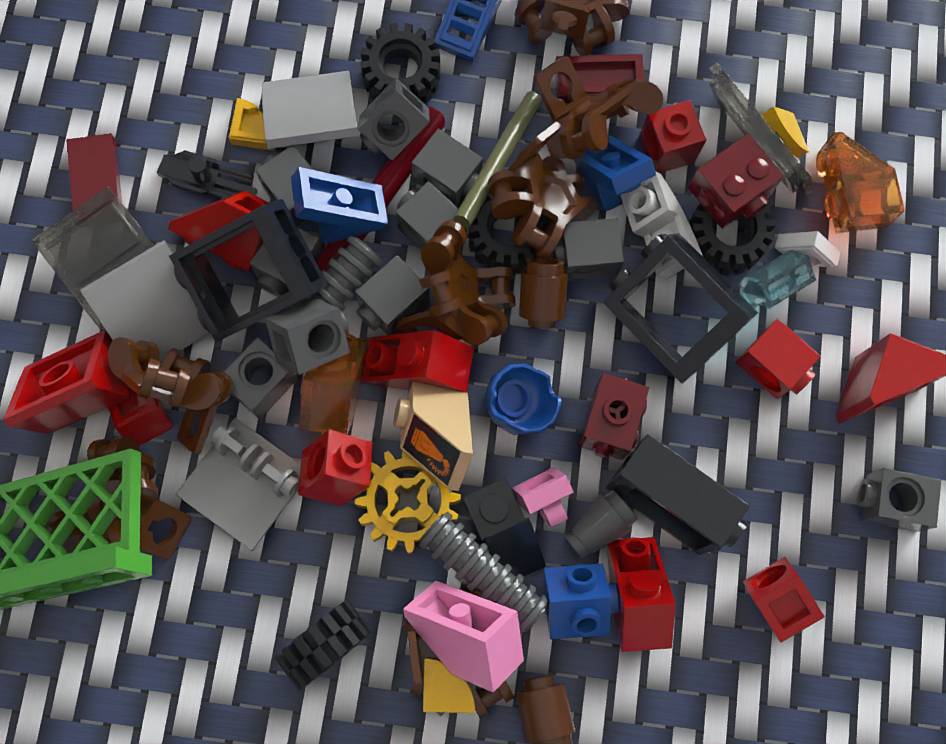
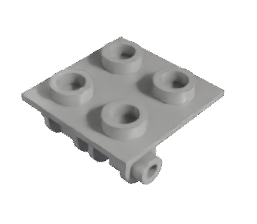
(242, 483)

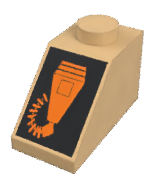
(436, 431)

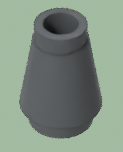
(601, 524)

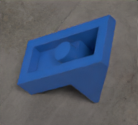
(614, 171)
(338, 204)

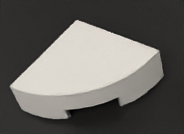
(810, 244)

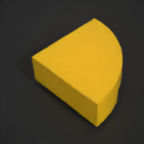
(248, 126)
(787, 127)
(445, 691)

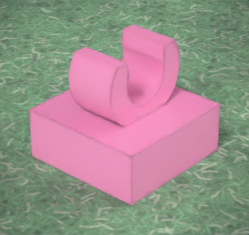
(544, 495)

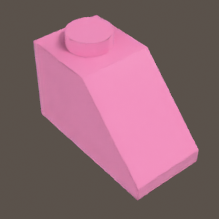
(468, 634)

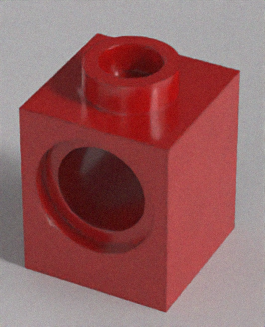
(672, 137)
(779, 360)
(335, 468)
(783, 599)

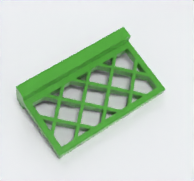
(88, 565)

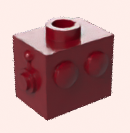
(736, 182)
(619, 434)

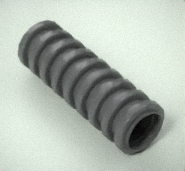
(346, 274)
(482, 570)

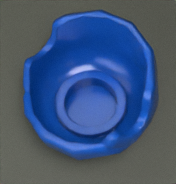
(522, 400)

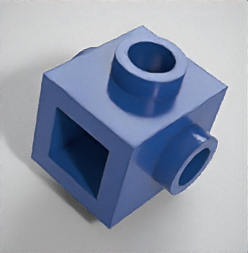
(579, 601)

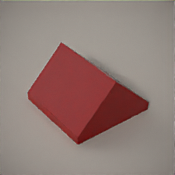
(887, 373)
(66, 387)

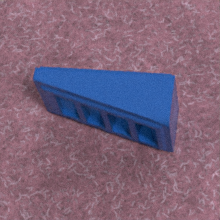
(460, 46)

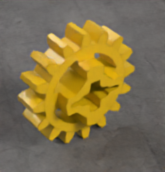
(392, 486)

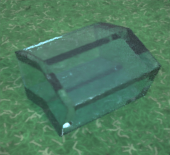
(791, 263)

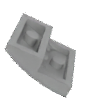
(308, 109)
(146, 302)

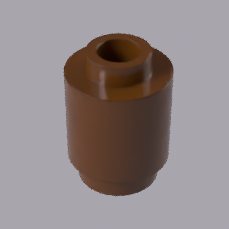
(543, 292)
(545, 711)

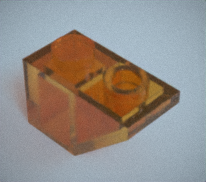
(859, 186)
(333, 390)

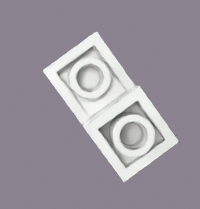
(655, 211)

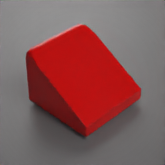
(140, 418)

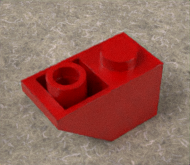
(209, 218)
(418, 357)
(644, 595)

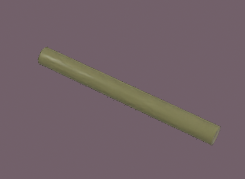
(497, 159)

